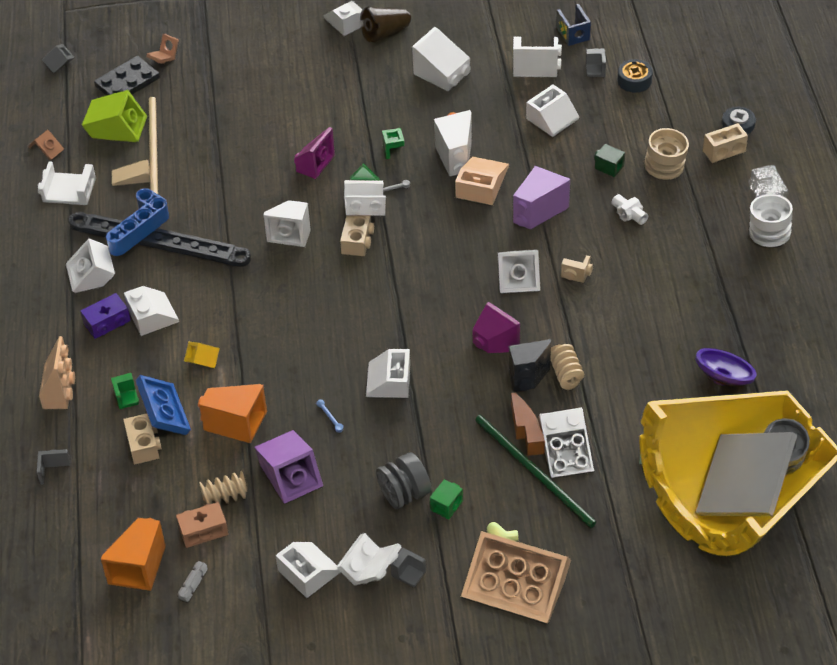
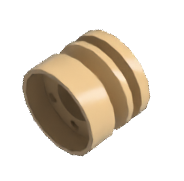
(666, 153)

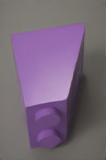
(540, 198)
(289, 466)

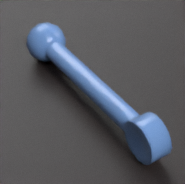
(338, 427)

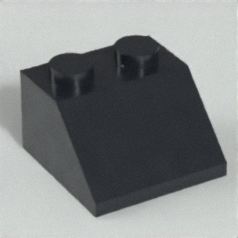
(529, 364)

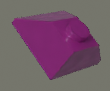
(316, 155)
(495, 330)

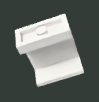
(536, 60)
(67, 187)
(364, 198)

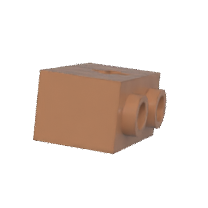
(202, 524)

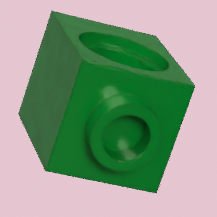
(446, 499)

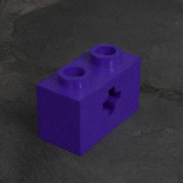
(105, 315)

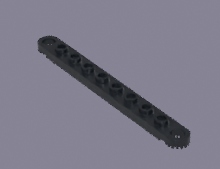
(167, 240)

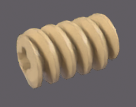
(566, 366)
(224, 489)

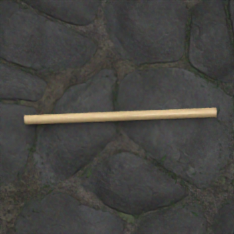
(153, 145)

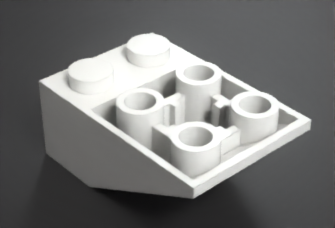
(566, 442)

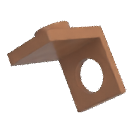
(164, 54)
(48, 145)

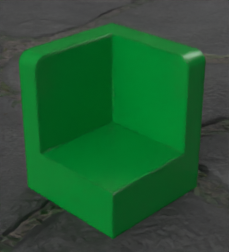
(392, 139)
(363, 173)
(125, 391)

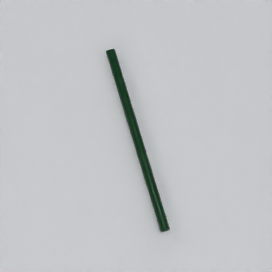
(540, 475)

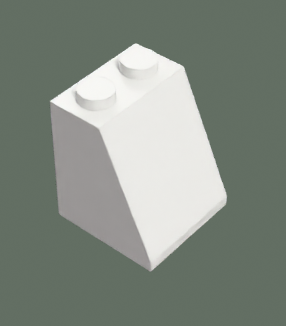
(439, 60)
(453, 140)

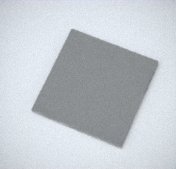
(746, 474)

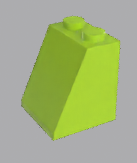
(115, 118)

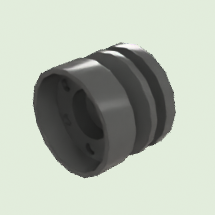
(801, 444)
(403, 480)

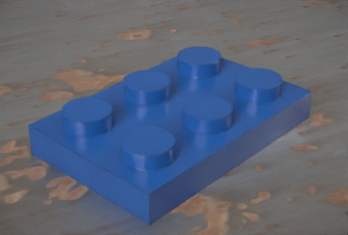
(163, 405)

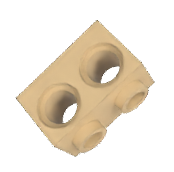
(725, 143)
(356, 235)
(141, 438)

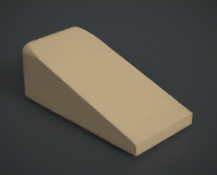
(132, 174)

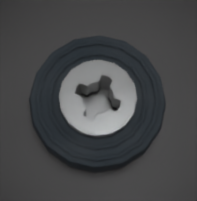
(739, 115)

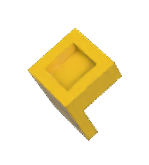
(201, 354)

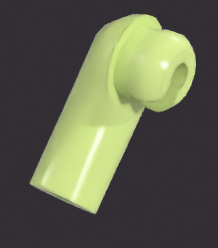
(496, 529)

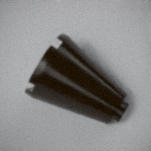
(383, 22)

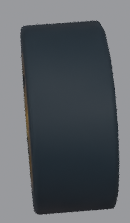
(635, 75)

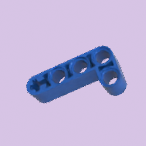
(149, 216)

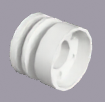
(770, 220)

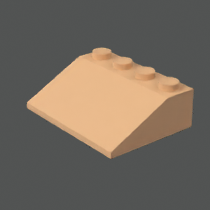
(515, 577)

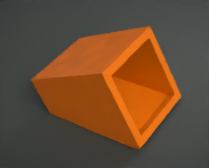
(233, 411)
(135, 555)

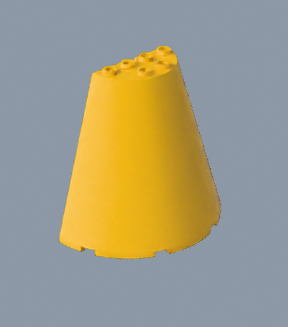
(680, 448)

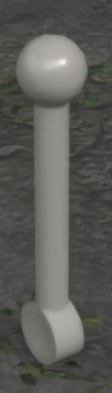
(405, 184)

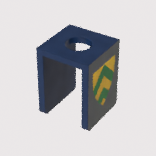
(568, 32)

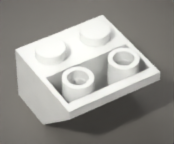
(551, 110)
(389, 374)
(306, 567)

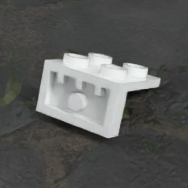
(367, 561)

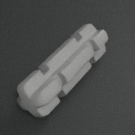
(192, 581)

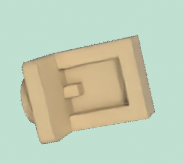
(576, 270)

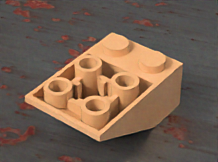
(480, 180)
(57, 378)

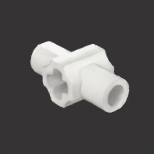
(630, 209)

